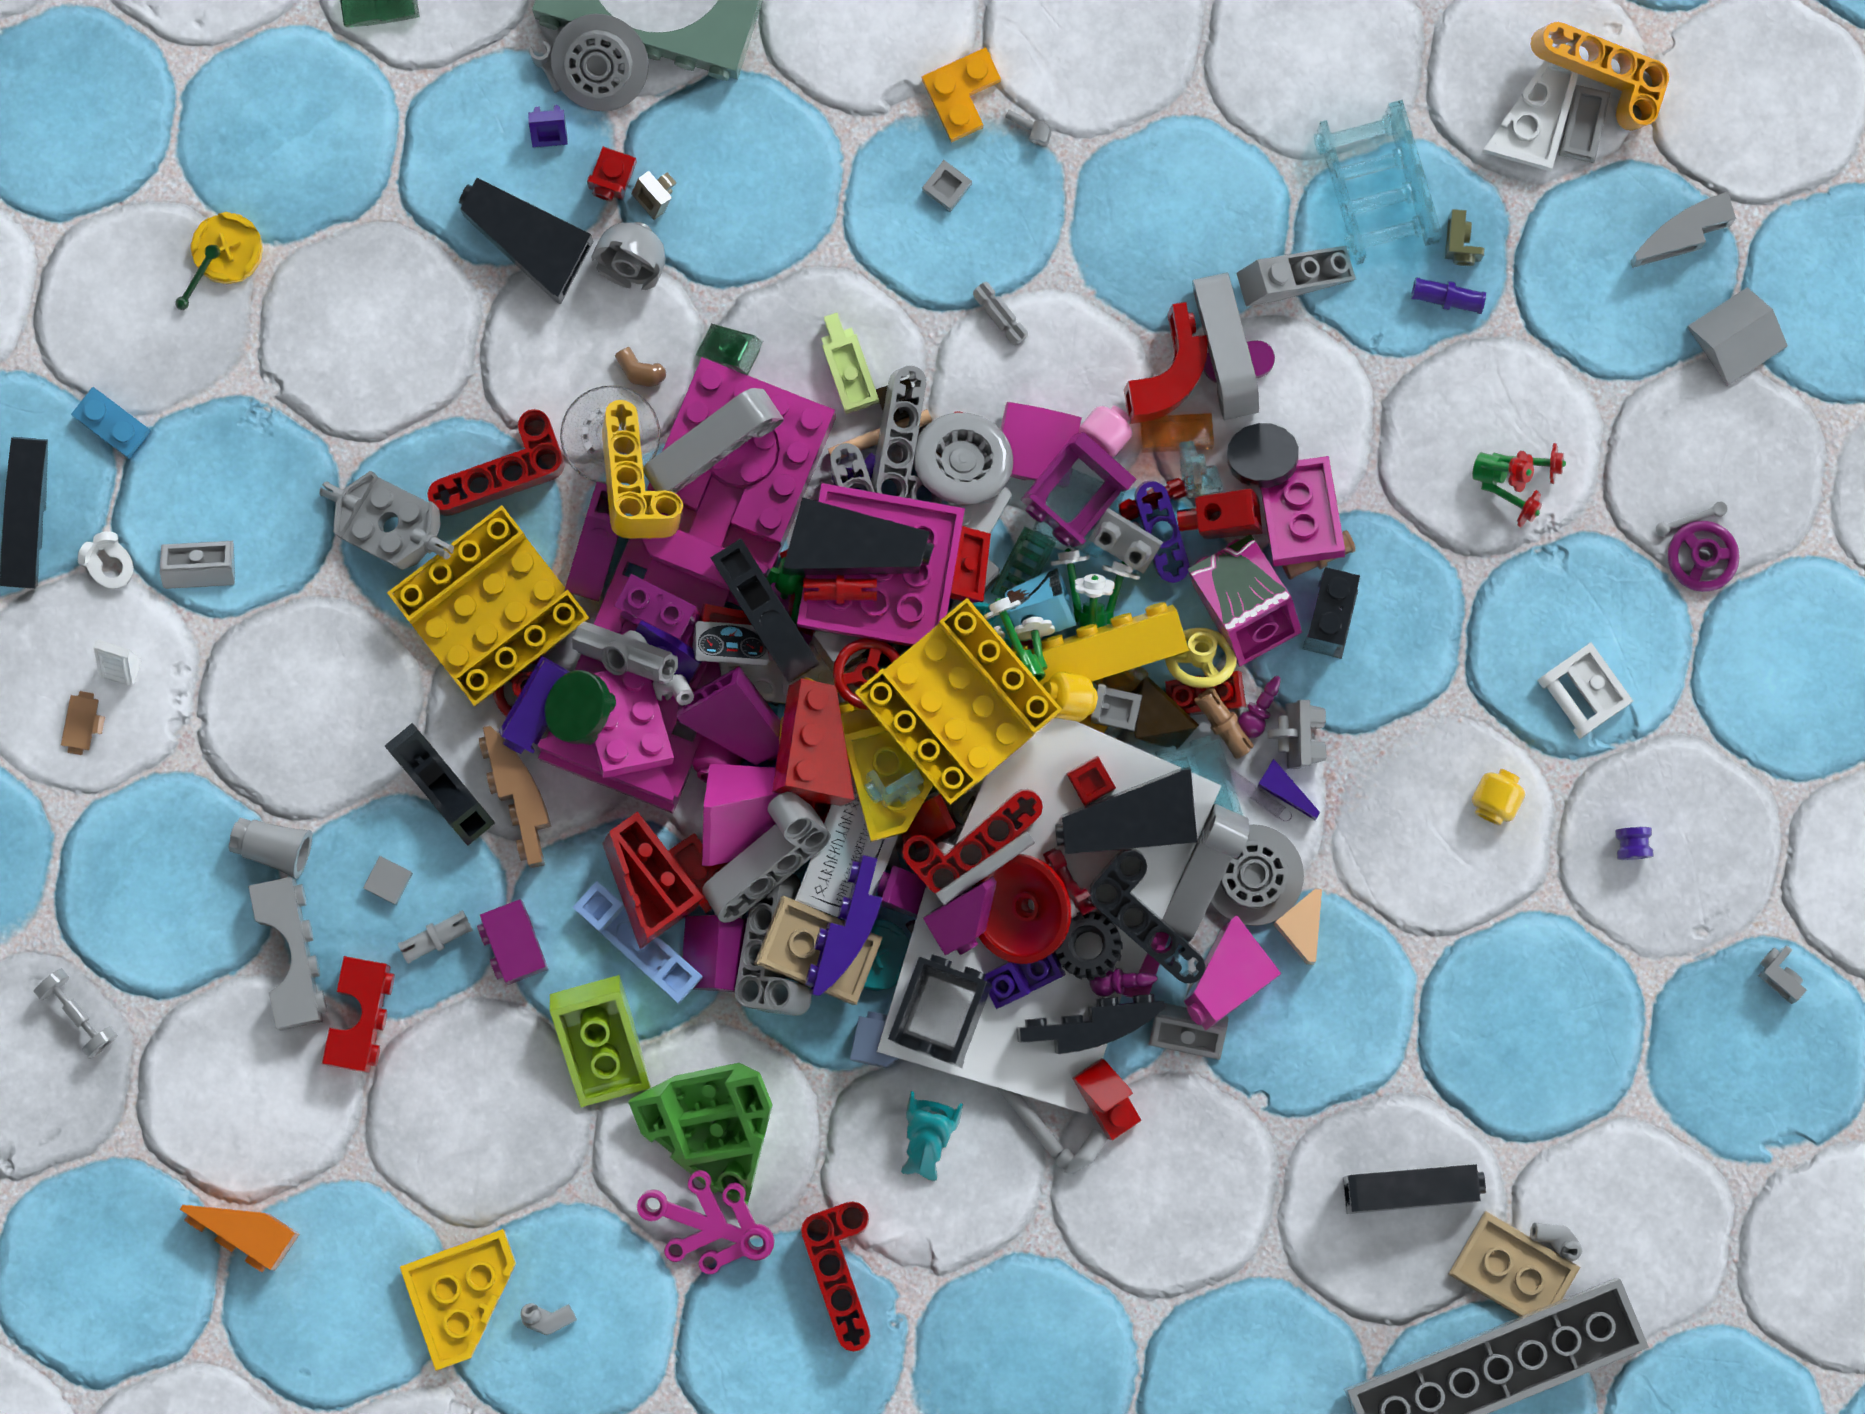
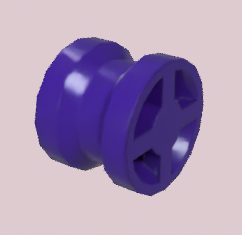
(1634, 843)

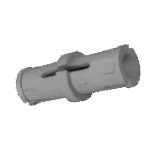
(435, 937)

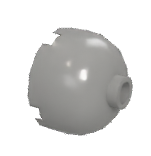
(630, 255)

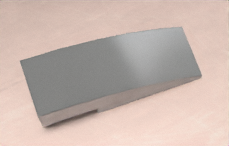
(1686, 230)

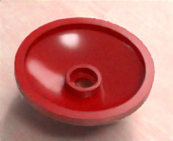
(1012, 927)

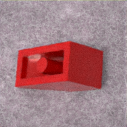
(932, 820)

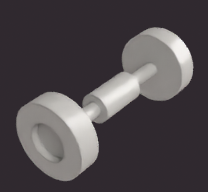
(52, 985)

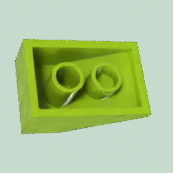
(599, 1041)

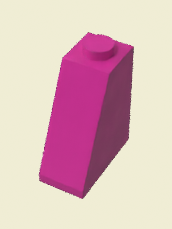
(1232, 974)

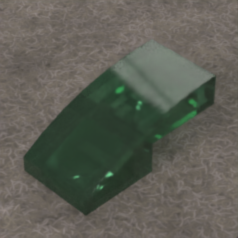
(374, 12)

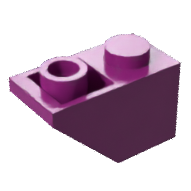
(901, 891)

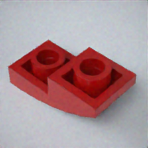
(1230, 692)

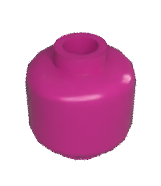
(709, 753)

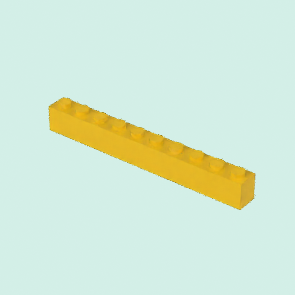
(1090, 653)

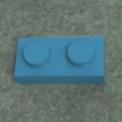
(111, 422)

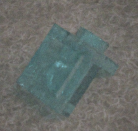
(1197, 477)

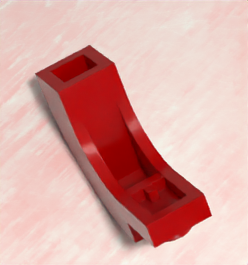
(1162, 394)

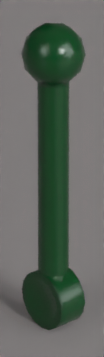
(211, 252)

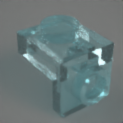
(902, 789)

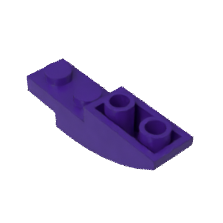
(843, 942)

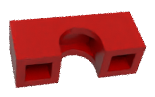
(356, 1047)

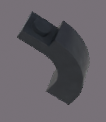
(440, 784)

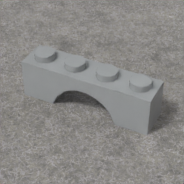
(296, 998)

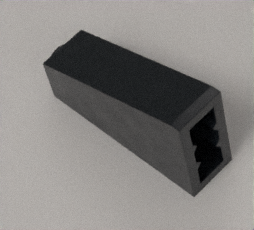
(533, 239)
(852, 543)
(1138, 817)
(1413, 1188)

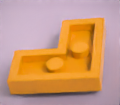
(951, 91)

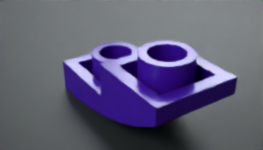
(1018, 980)

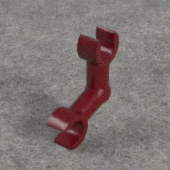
(1079, 896)

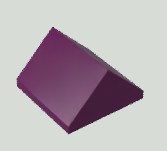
(714, 950)

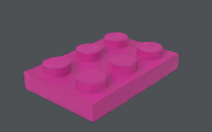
(1304, 515)
(635, 728)

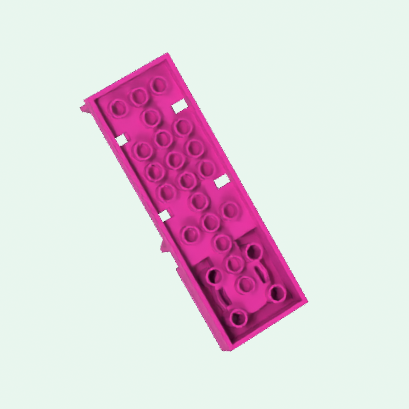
(742, 497)

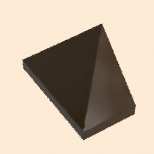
(1161, 718)

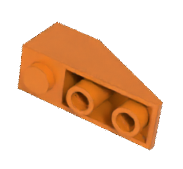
(254, 1233)

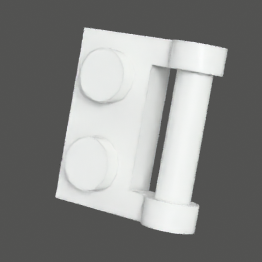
(1594, 682)

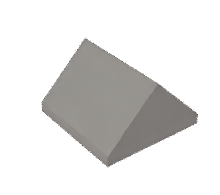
(1739, 335)

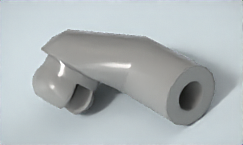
(1085, 1155)
(1559, 1238)
(545, 1321)

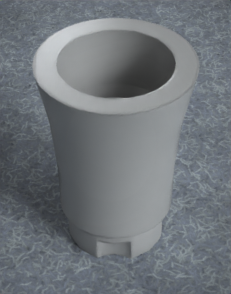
(272, 845)

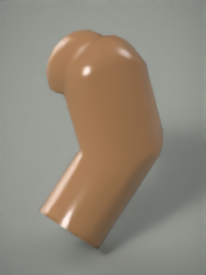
(640, 373)

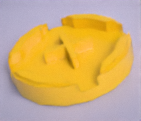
(238, 244)

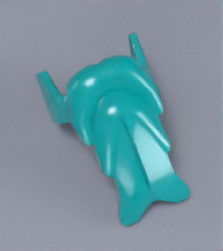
(928, 1134)

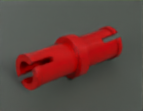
(840, 589)

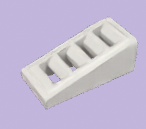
(116, 662)

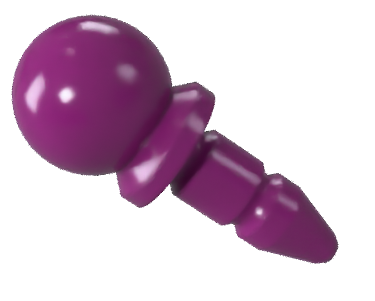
(1253, 720)
(1118, 980)

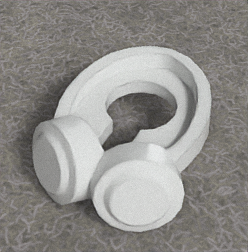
(89, 558)

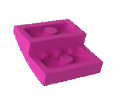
(1036, 437)

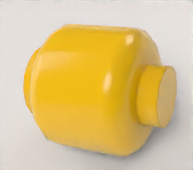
(1073, 694)
(1498, 797)

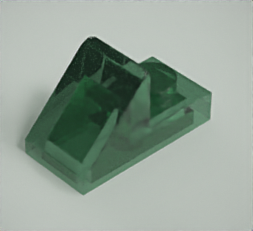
(730, 348)

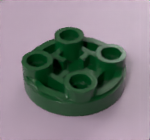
(578, 707)

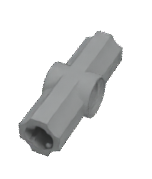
(625, 653)

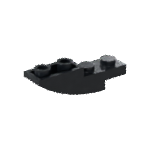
(764, 610)
(1106, 1024)

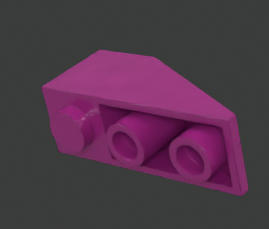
(593, 549)

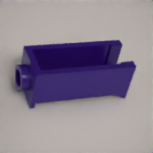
(526, 719)

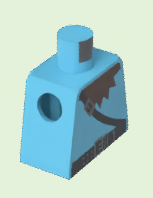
(1044, 598)

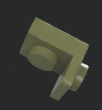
(1457, 234)

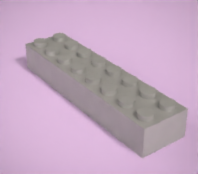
(1510, 1358)

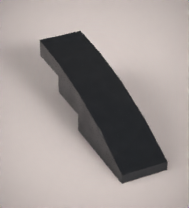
(24, 512)

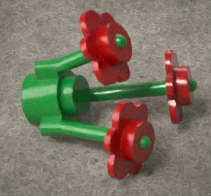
(1495, 467)

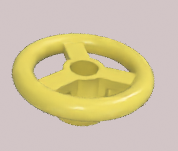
(1202, 649)

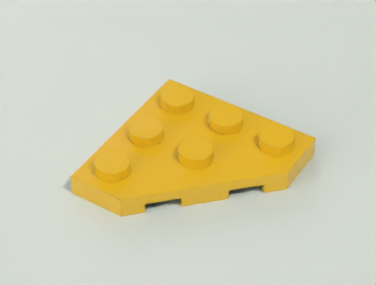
(879, 751)
(458, 1293)

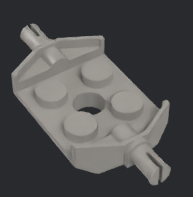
(366, 507)

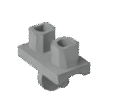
(1125, 540)
(1295, 734)

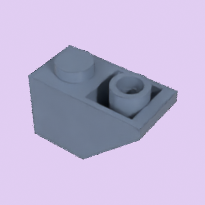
(867, 1040)

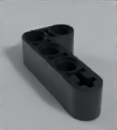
(1151, 922)

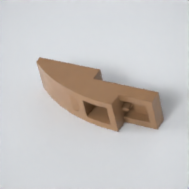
(514, 781)

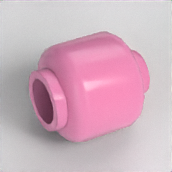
(1108, 428)

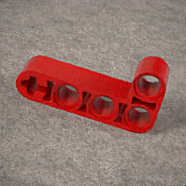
(494, 470)
(978, 836)
(843, 1279)

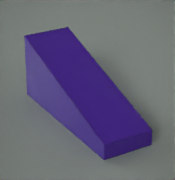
(1283, 787)

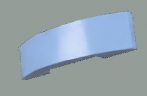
(655, 959)

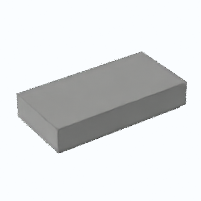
(1584, 124)

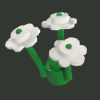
(1093, 587)
(1031, 628)

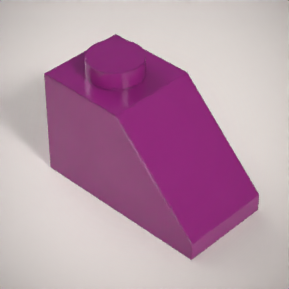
(962, 919)

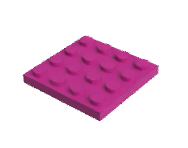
(906, 603)

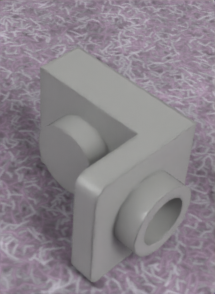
(1784, 981)

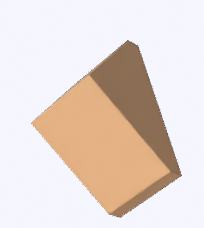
(1301, 926)

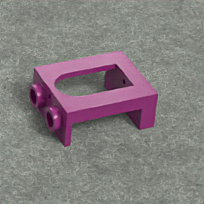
(1115, 481)
(668, 613)

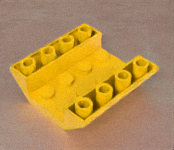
(488, 606)
(959, 702)

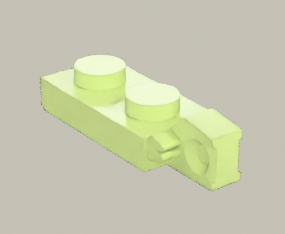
(848, 366)

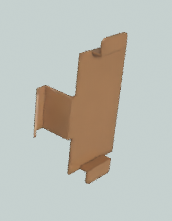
(81, 722)

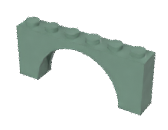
(711, 43)

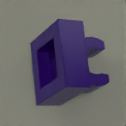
(547, 127)

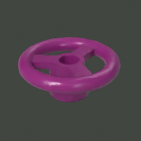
(1716, 553)

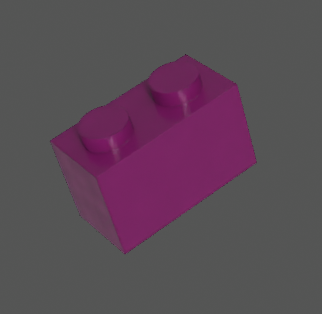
(513, 942)

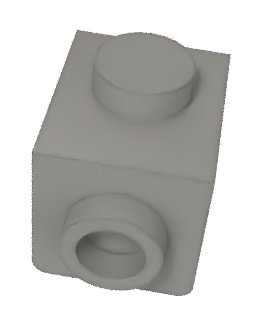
(1116, 708)

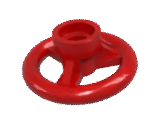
(842, 680)

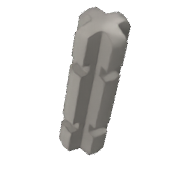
(1000, 313)

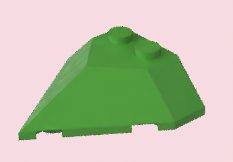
(709, 1123)

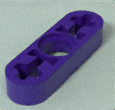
(1162, 503)

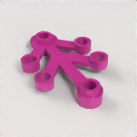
(712, 1225)

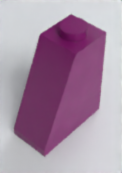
(734, 717)

